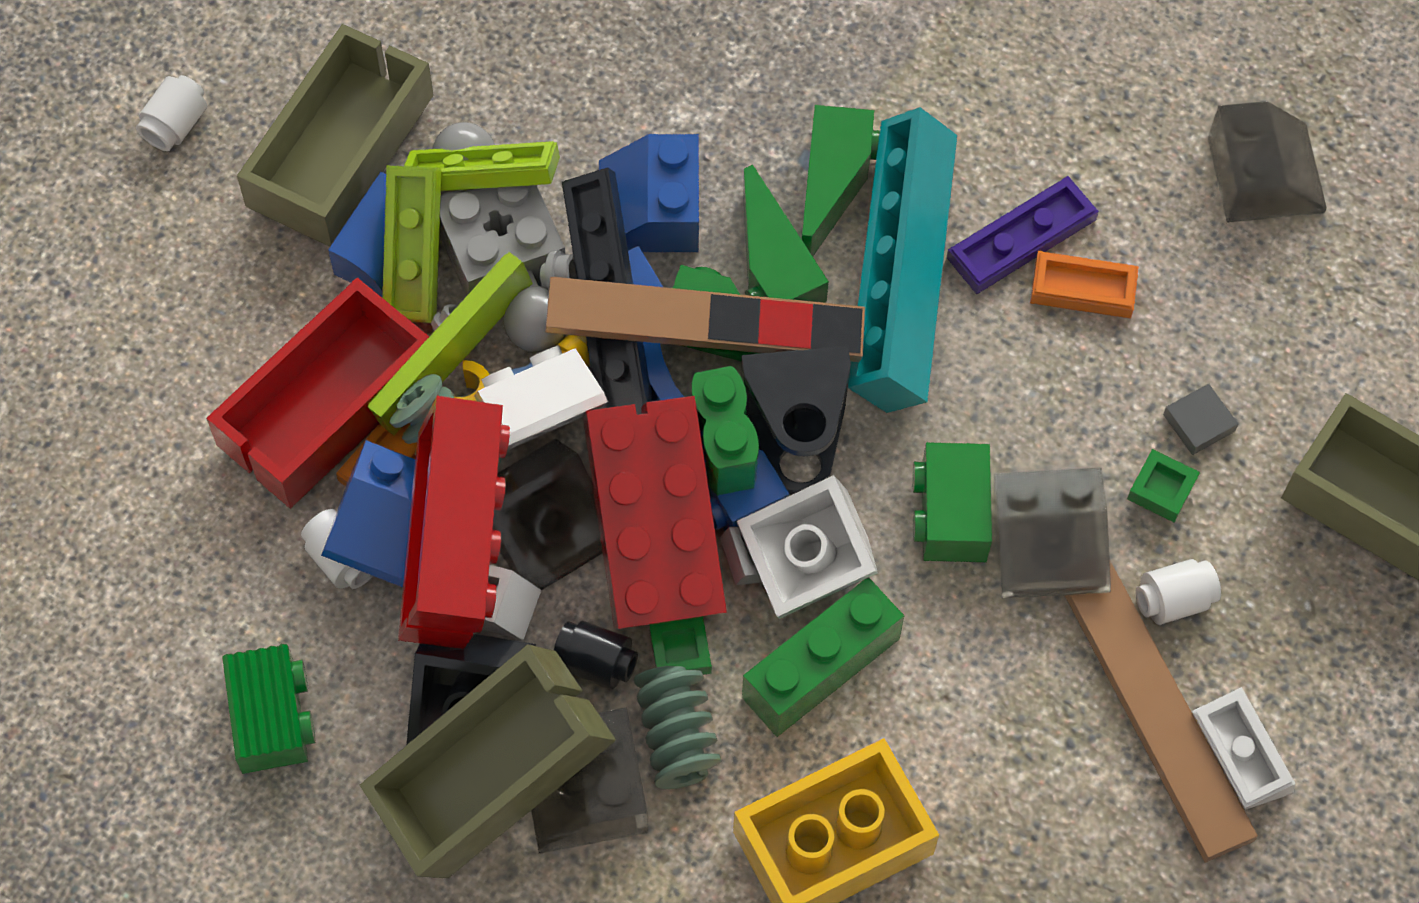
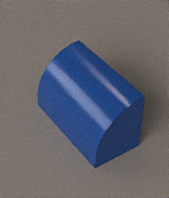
(360, 244)

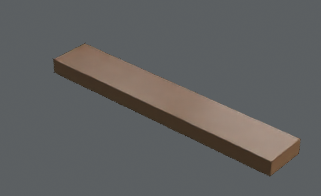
(1163, 721)

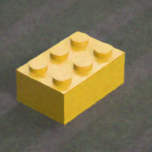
(836, 829)

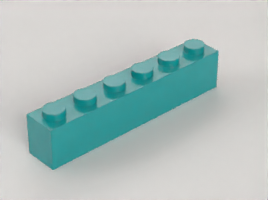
(904, 260)

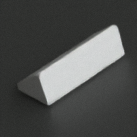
(1244, 749)

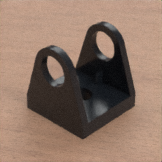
(797, 405)

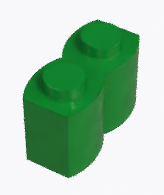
(725, 430)

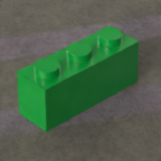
(822, 656)

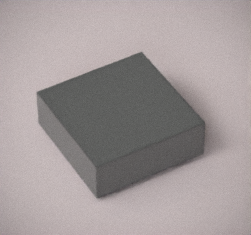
(1200, 419)

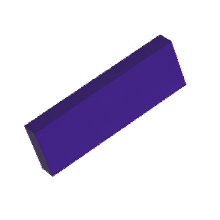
(1021, 233)

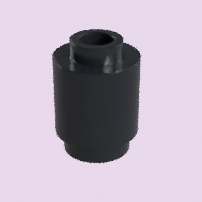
(596, 653)

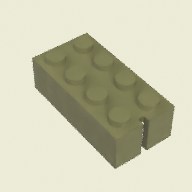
(335, 135)
(1363, 482)
(487, 762)

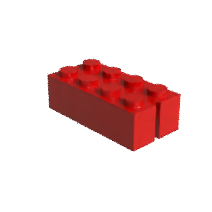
(315, 392)
(654, 512)
(453, 523)

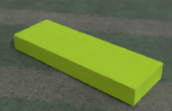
(491, 165)
(412, 240)

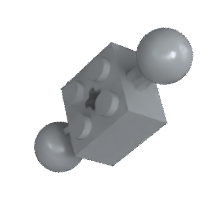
(486, 225)

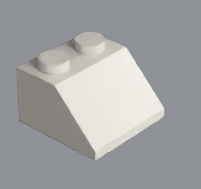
(543, 396)

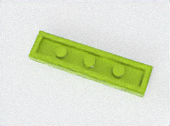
(456, 335)

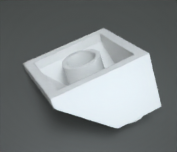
(808, 546)

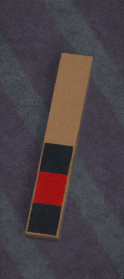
(700, 318)

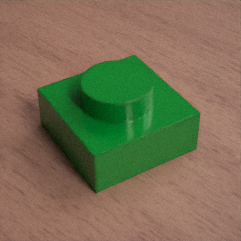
(1163, 485)
(681, 644)

